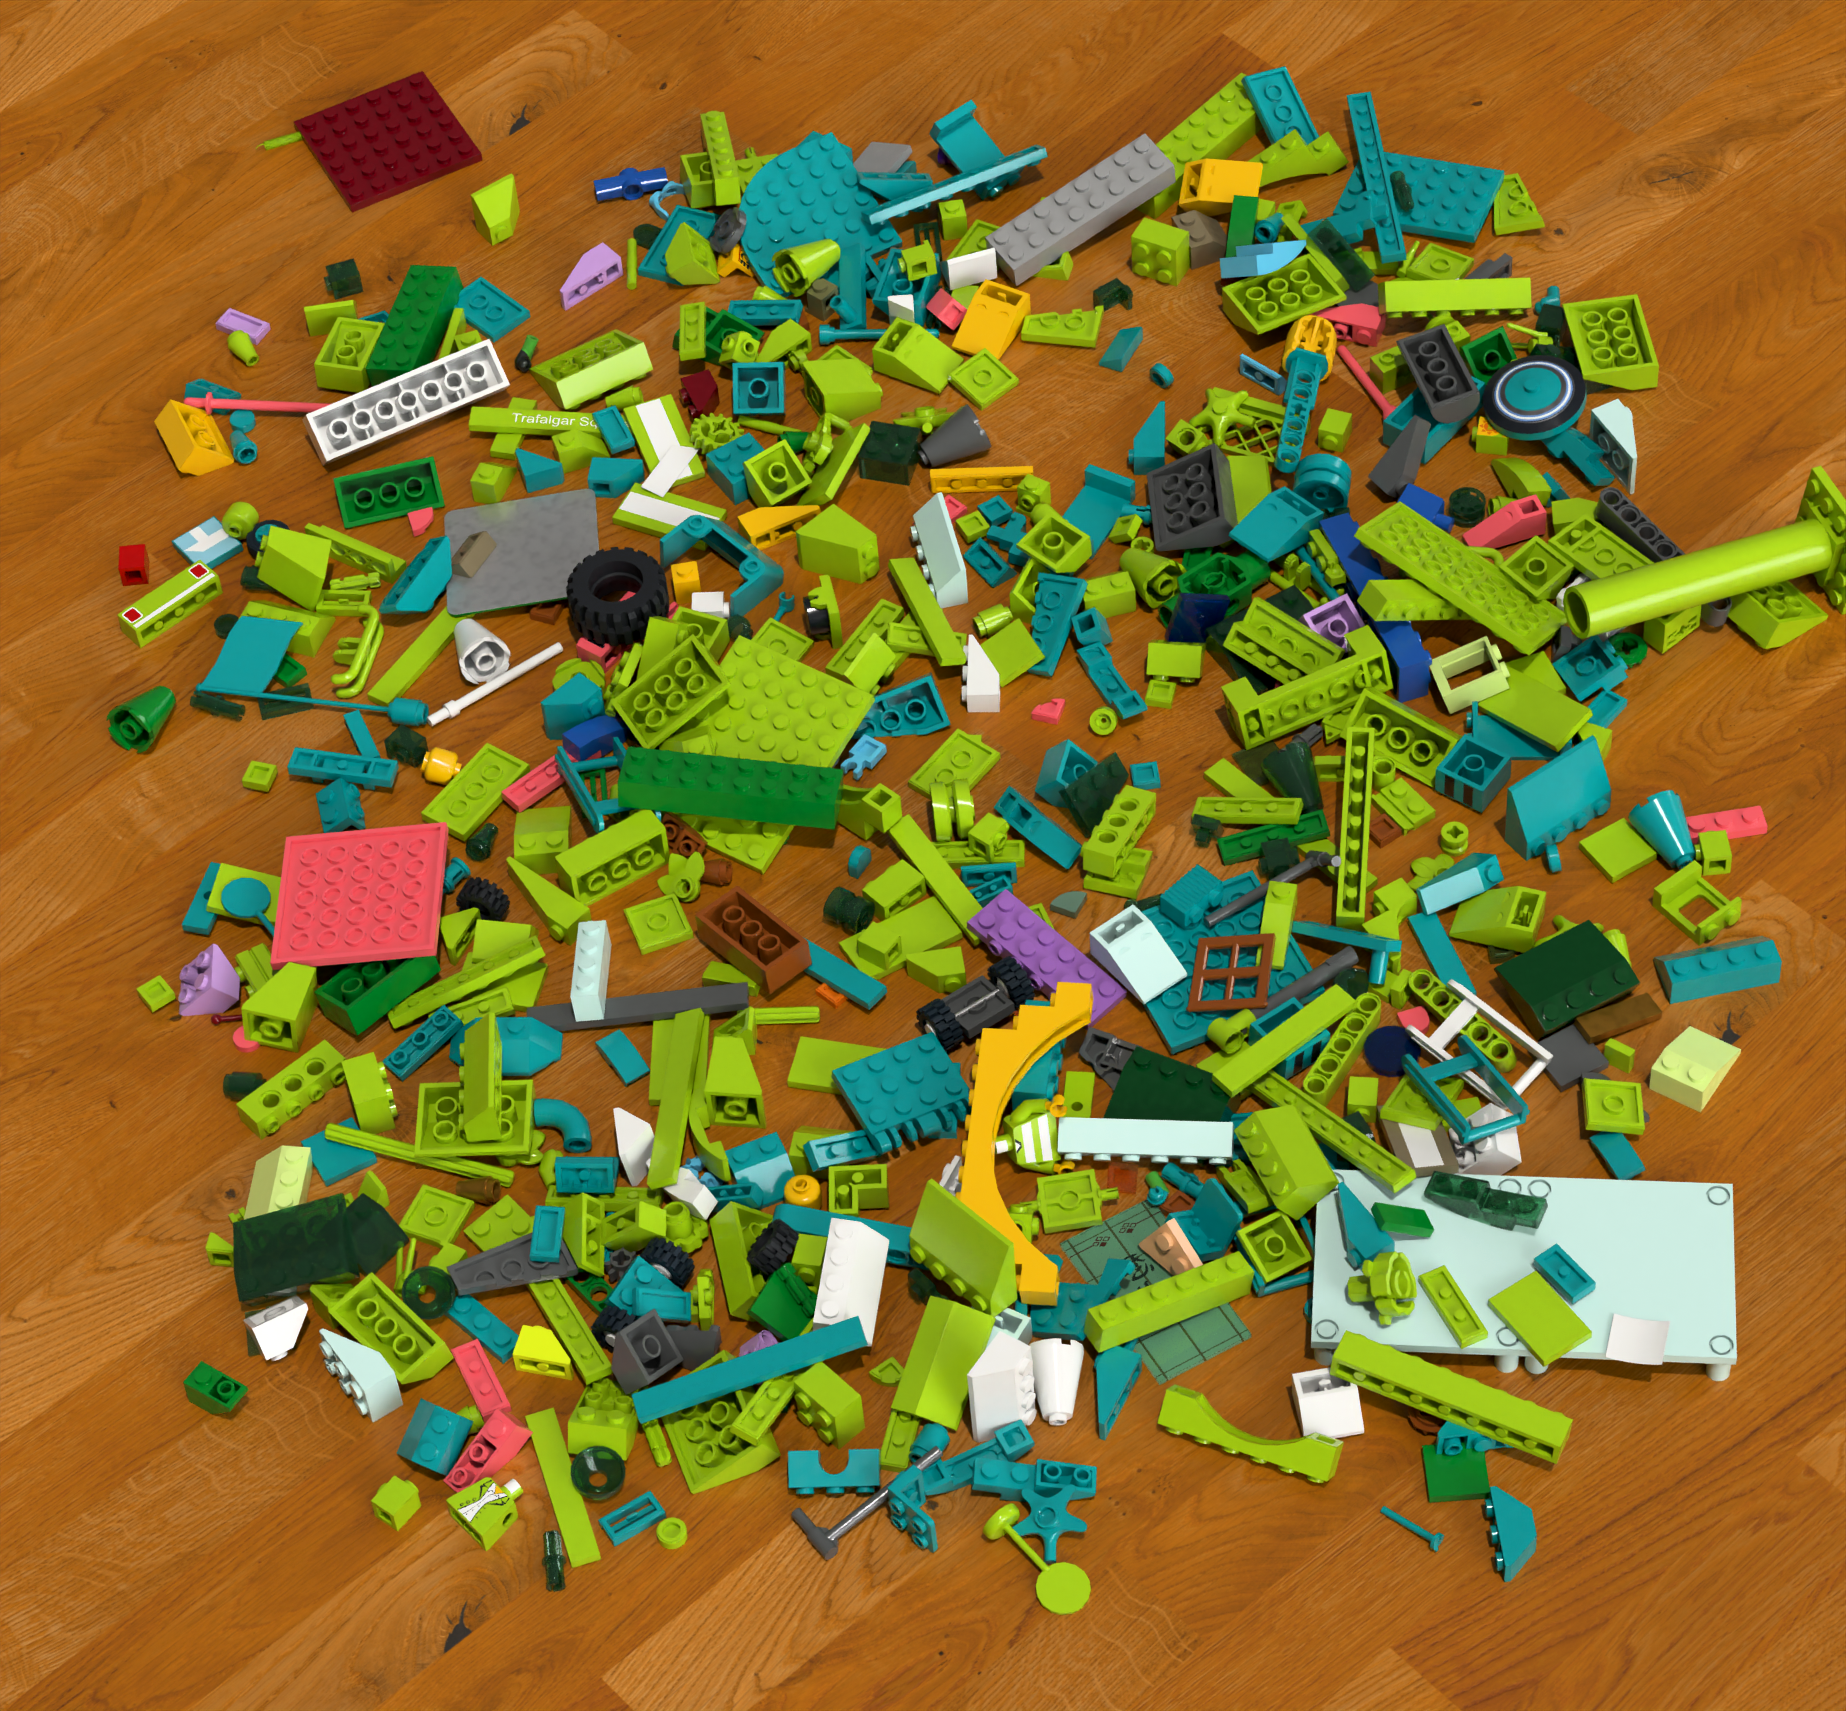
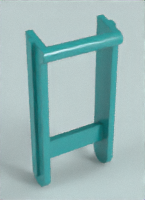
(592, 809)
(1470, 1058)
(1259, 1286)

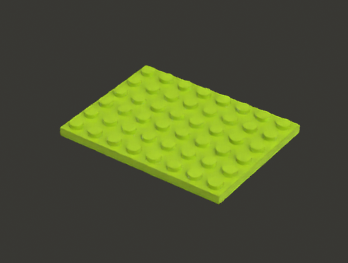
(778, 715)

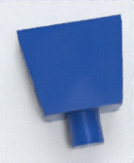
(1427, 505)

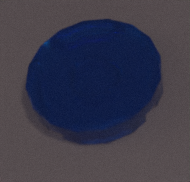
(1386, 1047)

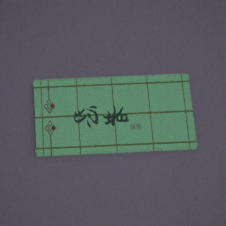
(1171, 1348)

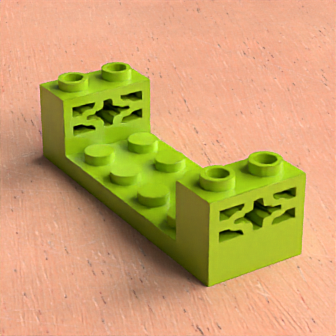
(1601, 554)
(1310, 697)

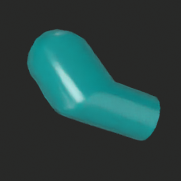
(1552, 298)

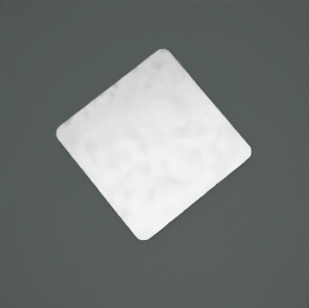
(534, 552)

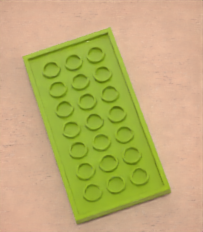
(1461, 577)

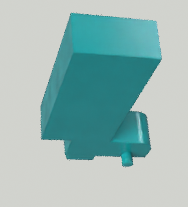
(1353, 223)
(1011, 536)

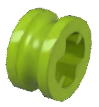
(1143, 542)

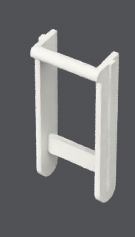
(1458, 1019)

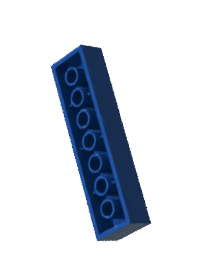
(1403, 646)

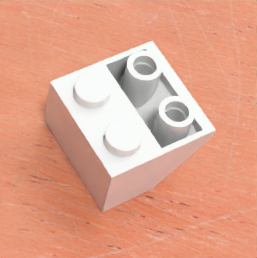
(1492, 1153)
(1326, 1404)

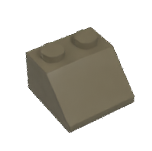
(1206, 238)

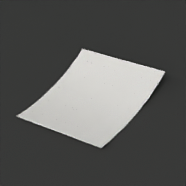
(1637, 1340)

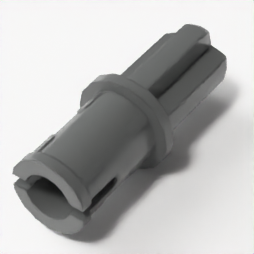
(1310, 736)

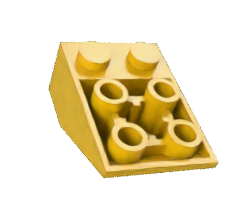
(1212, 183)
(992, 319)

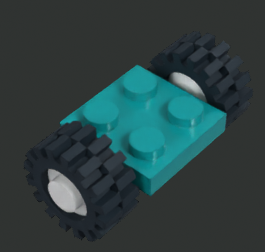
(657, 1267)

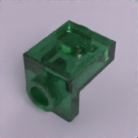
(1113, 294)

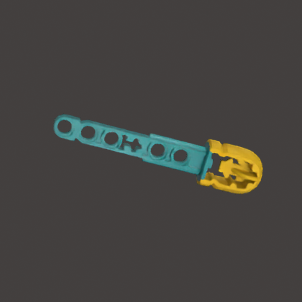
(1311, 363)

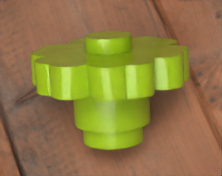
(684, 1227)

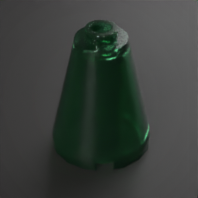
(1294, 775)

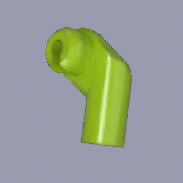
(547, 1167)

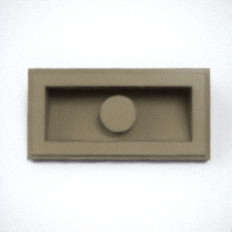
(472, 554)

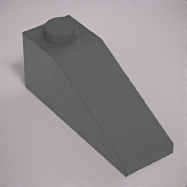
(1402, 459)

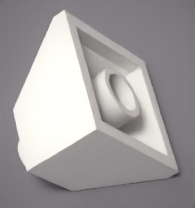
(277, 1327)

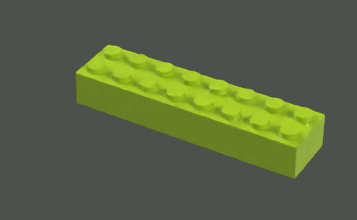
(1208, 133)

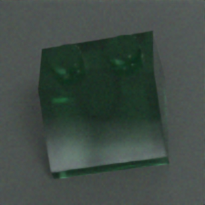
(373, 1234)

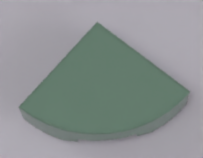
(1069, 903)

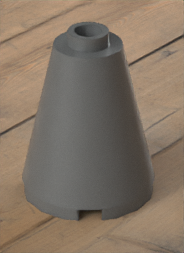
(955, 439)

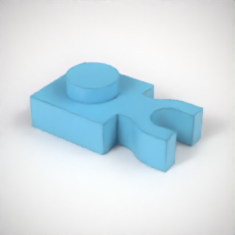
(864, 754)

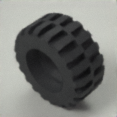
(610, 573)

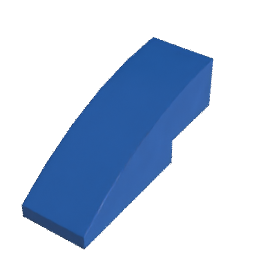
(594, 736)

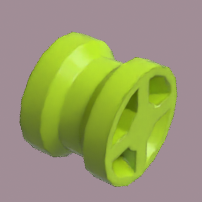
(1449, 843)

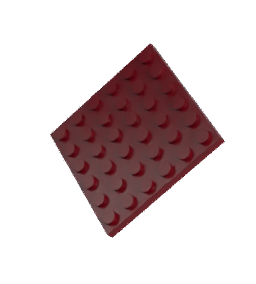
(387, 141)

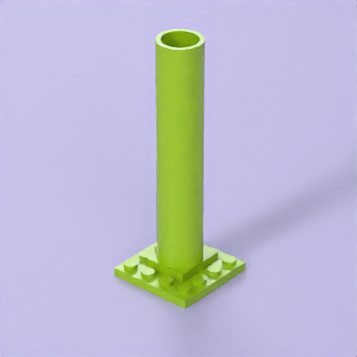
(1808, 546)

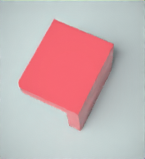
(947, 309)

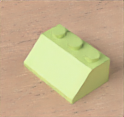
(280, 1180)

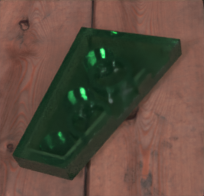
(1094, 792)

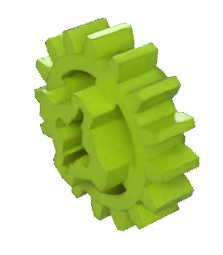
(713, 432)

